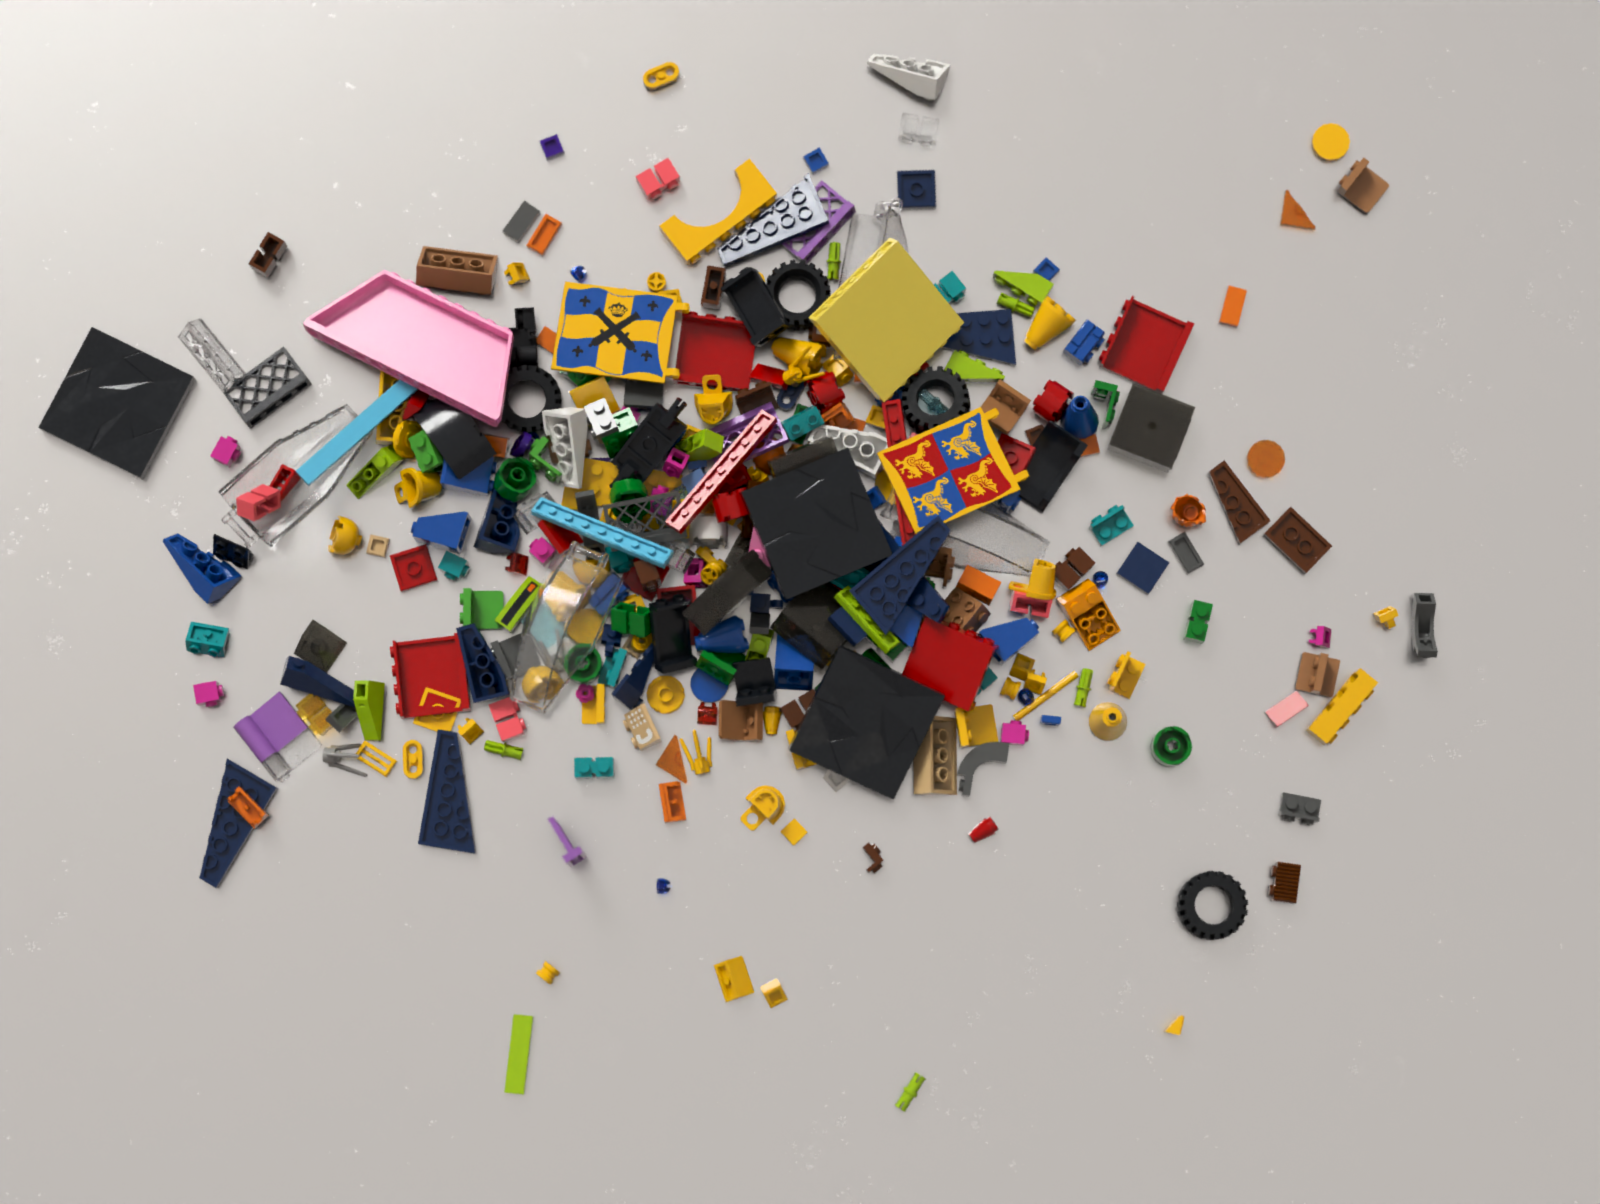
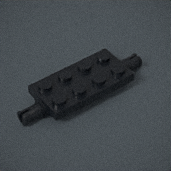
(649, 442)

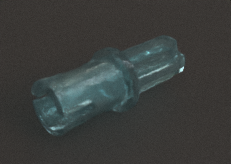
(933, 402)

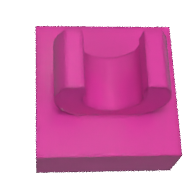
(1323, 636)

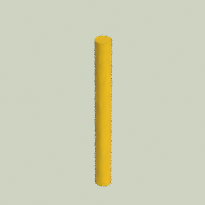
(1045, 696)

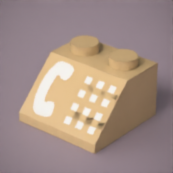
(642, 728)

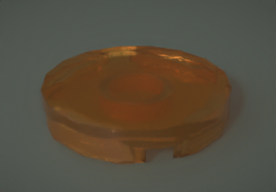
(1265, 458)

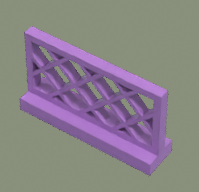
(826, 232)
(736, 425)
(574, 855)

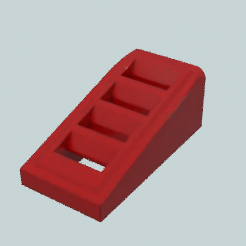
(289, 483)

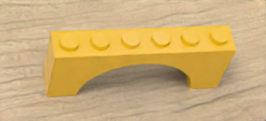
(693, 241)

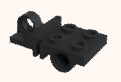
(524, 345)

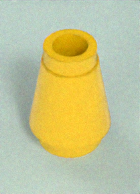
(771, 719)

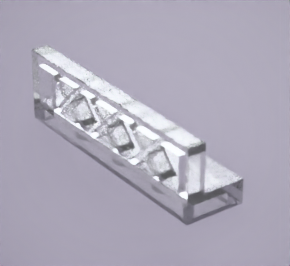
(213, 351)

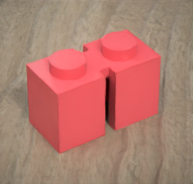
(650, 184)
(258, 502)
(1039, 607)
(510, 728)

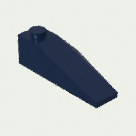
(498, 528)
(483, 671)
(312, 680)
(633, 686)

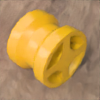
(656, 278)
(707, 573)
(1063, 630)
(1010, 688)
(548, 972)

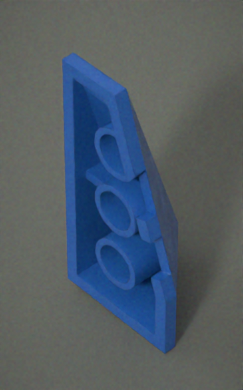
(204, 573)

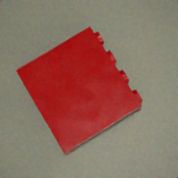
(1145, 345)
(714, 348)
(950, 661)
(434, 665)

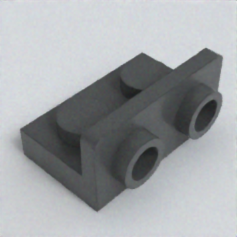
(1300, 808)

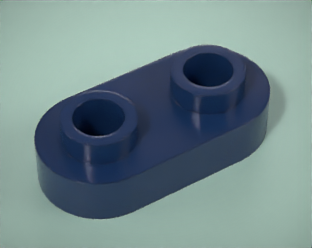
(791, 393)

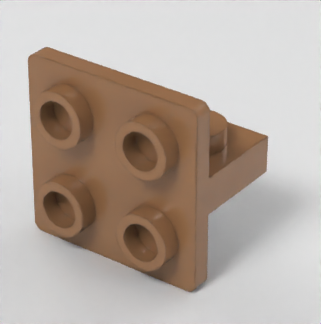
(1317, 674)

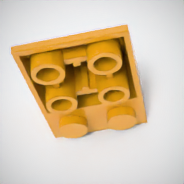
(1088, 614)

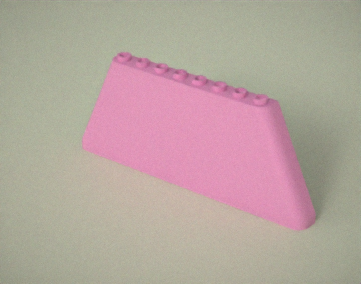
(421, 342)

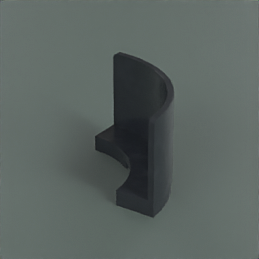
(455, 436)
(1050, 465)

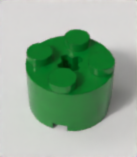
(515, 479)
(626, 490)
(589, 672)
(1181, 741)

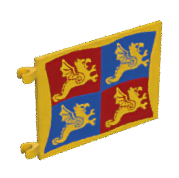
(950, 469)

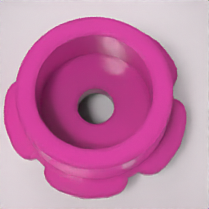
(585, 698)

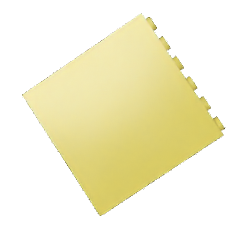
(886, 320)

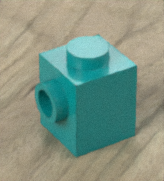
(620, 561)
(453, 566)

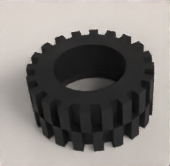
(802, 272)
(551, 390)
(922, 420)
(1192, 920)

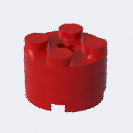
(824, 392)
(1052, 401)
(728, 506)

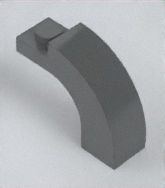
(587, 505)
(1423, 625)
(981, 754)

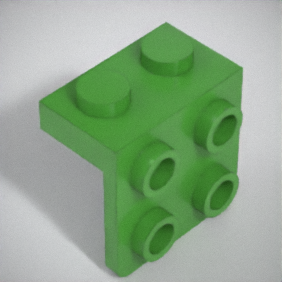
(537, 450)
(426, 453)
(481, 608)

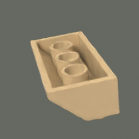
(937, 759)

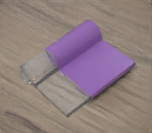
(277, 737)

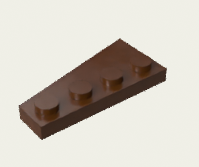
(1240, 507)

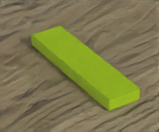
(864, 620)
(518, 1054)

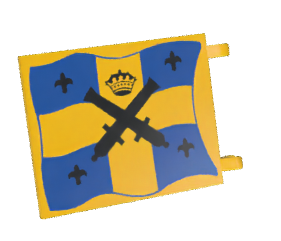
(616, 332)

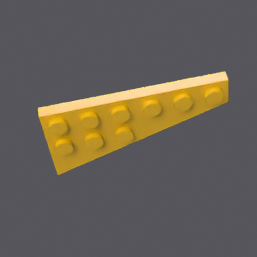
(600, 474)

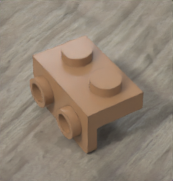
(942, 565)

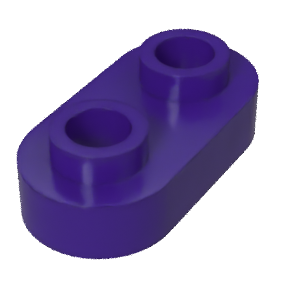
(521, 444)

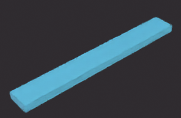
(355, 431)
(602, 532)

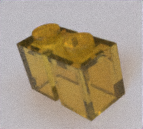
(308, 708)

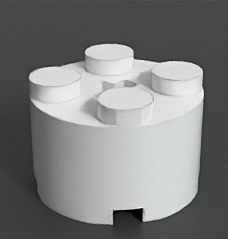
(707, 532)

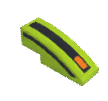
(518, 604)

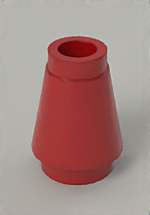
(983, 830)

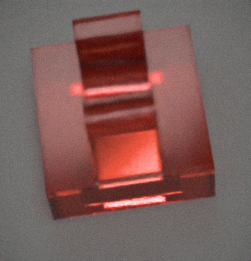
(518, 563)
(706, 714)

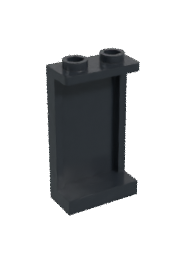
(755, 306)
(671, 634)

